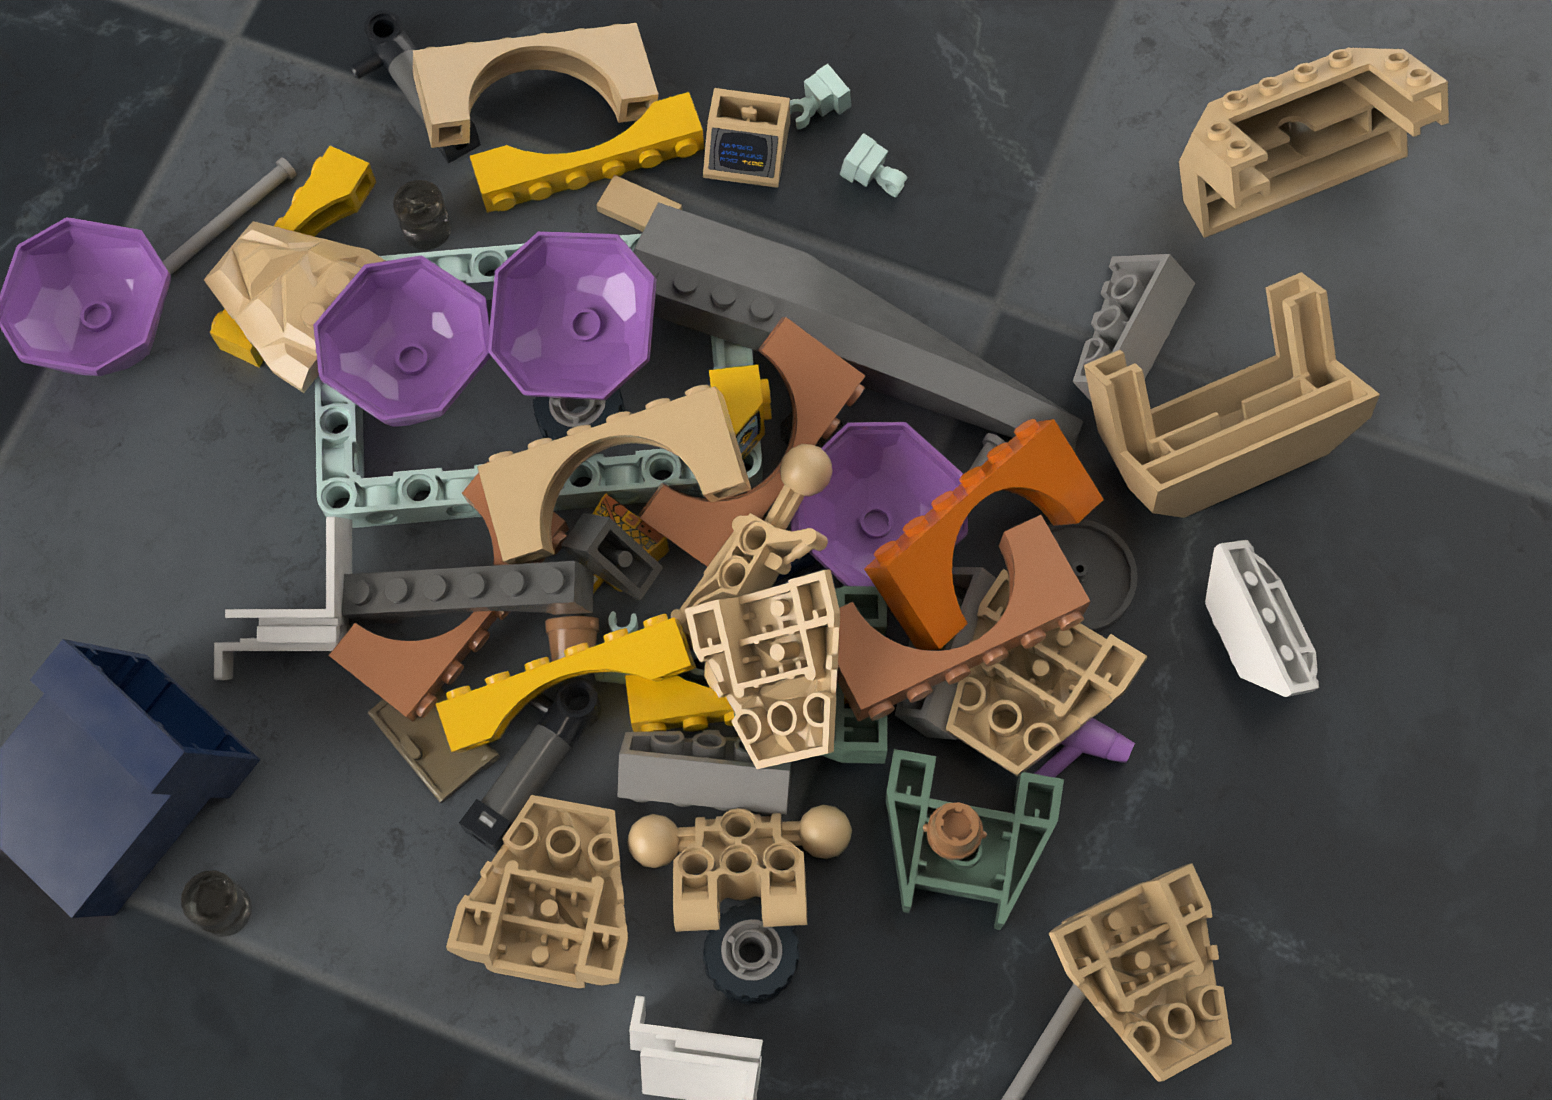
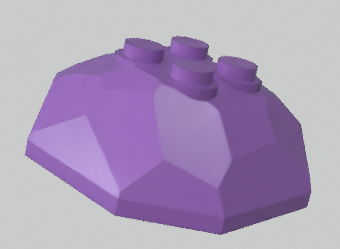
(83, 298)
(572, 315)
(403, 340)
(877, 485)

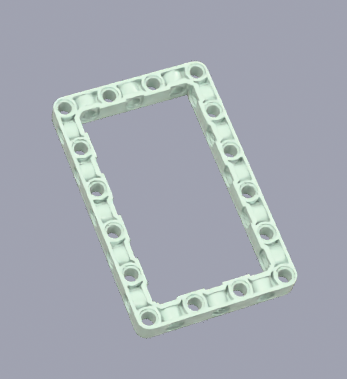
(390, 498)

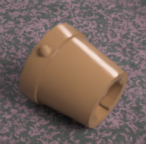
(570, 631)
(954, 831)

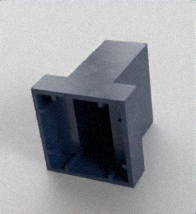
(108, 775)

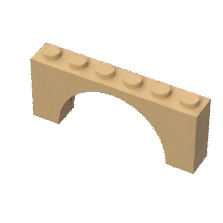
(603, 57)
(526, 484)

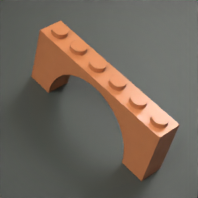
(817, 388)
(1041, 597)
(414, 671)

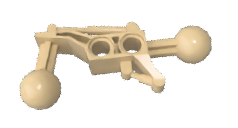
(761, 548)

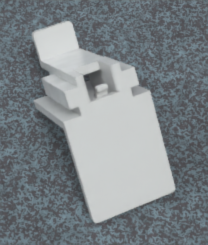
(299, 627)
(694, 1062)

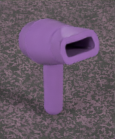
(1092, 739)

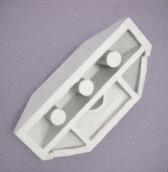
(1259, 622)

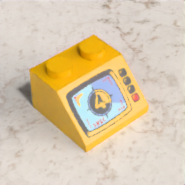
(746, 402)

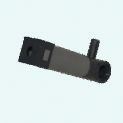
(397, 57)
(533, 763)

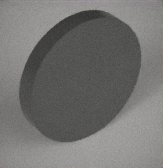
(1102, 567)

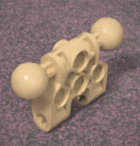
(718, 853)

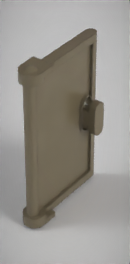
(439, 767)

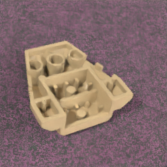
(277, 290)
(775, 665)
(1040, 692)
(549, 899)
(1151, 970)

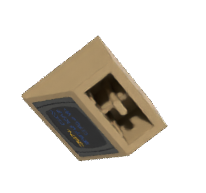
(746, 137)

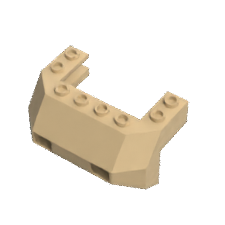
(1306, 133)
(1240, 425)

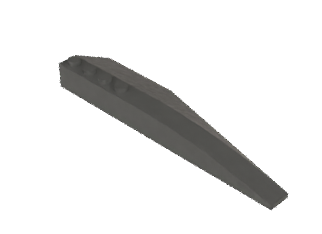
(744, 284)

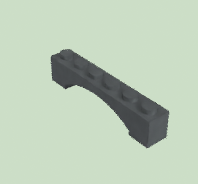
(526, 587)

